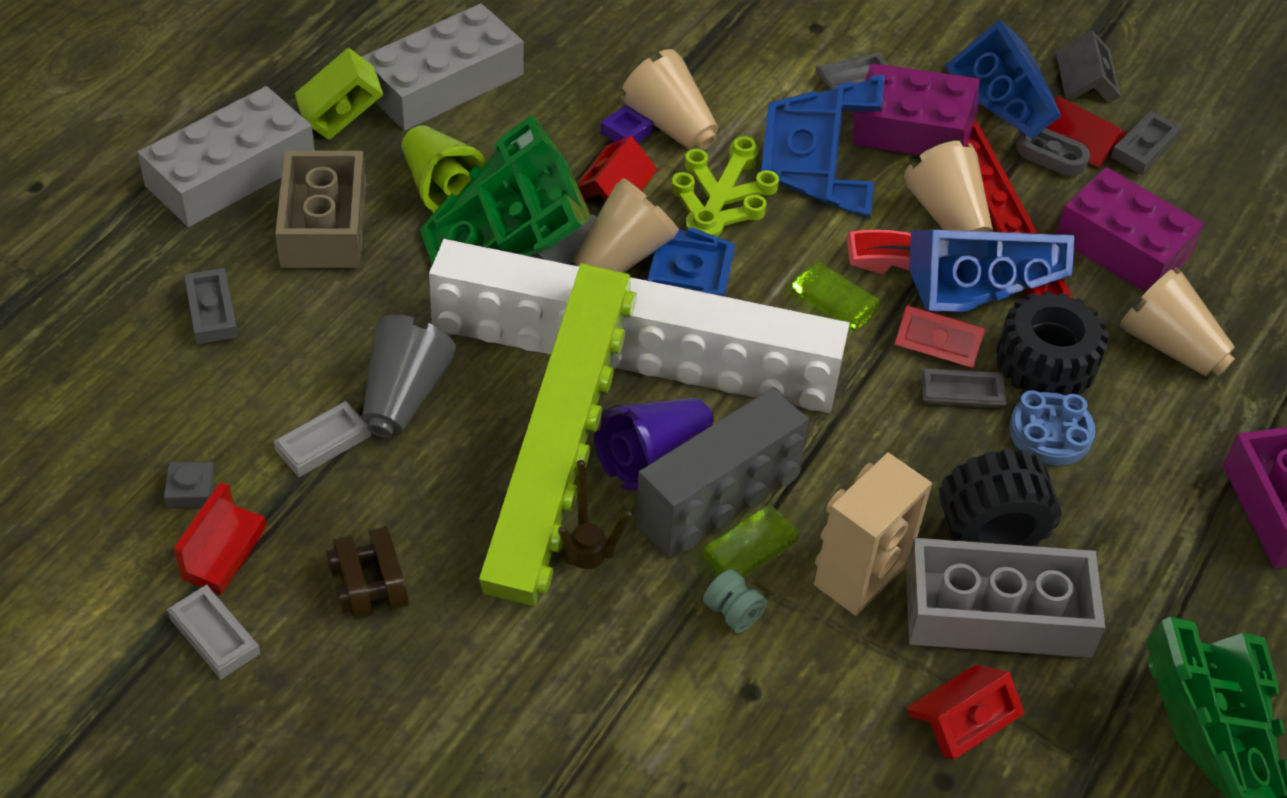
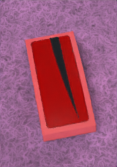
(879, 249)

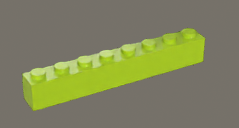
(557, 436)

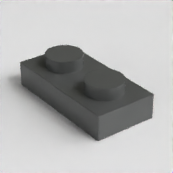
(1146, 142)
(210, 306)

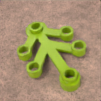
(710, 219)

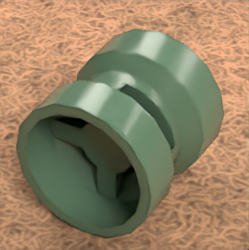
(735, 600)

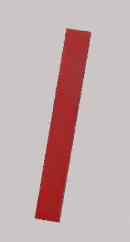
(1004, 205)

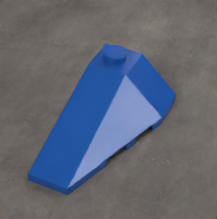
(1008, 79)
(977, 267)

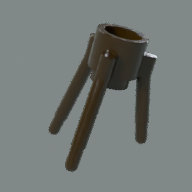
(588, 542)

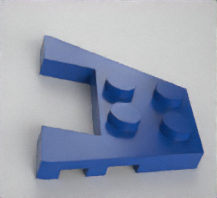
(805, 139)
(694, 262)

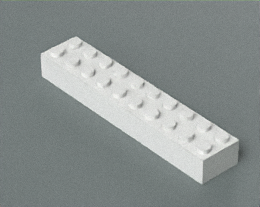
(669, 336)

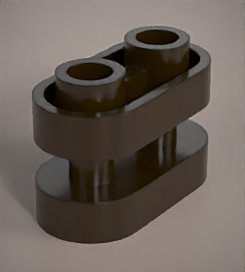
(347, 562)

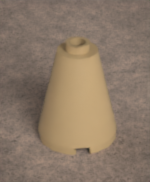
(671, 100)
(951, 187)
(625, 230)
(1180, 325)

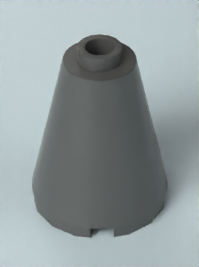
(402, 372)

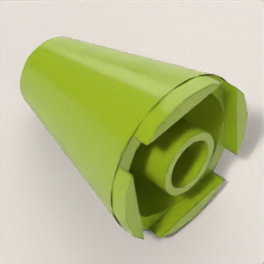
(439, 164)

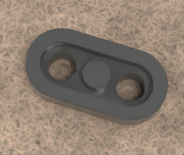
(1054, 152)

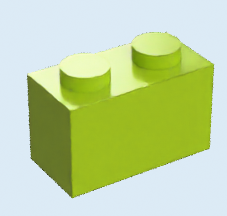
(339, 93)

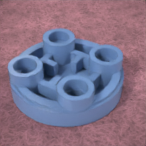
(1052, 427)

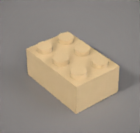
(870, 532)

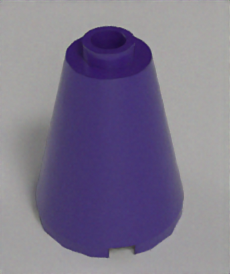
(644, 432)

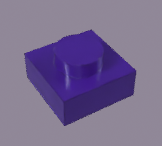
(625, 123)

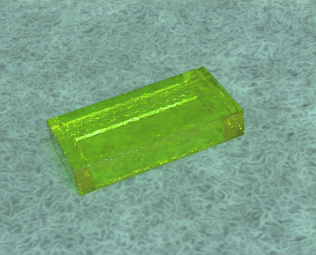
(836, 295)
(752, 542)

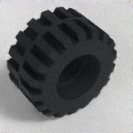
(1052, 344)
(1000, 499)

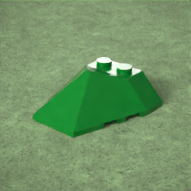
(515, 202)
(1221, 706)

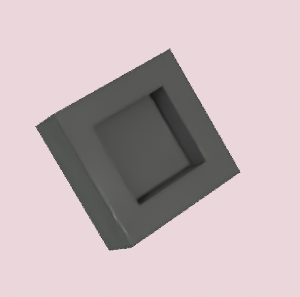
(189, 484)

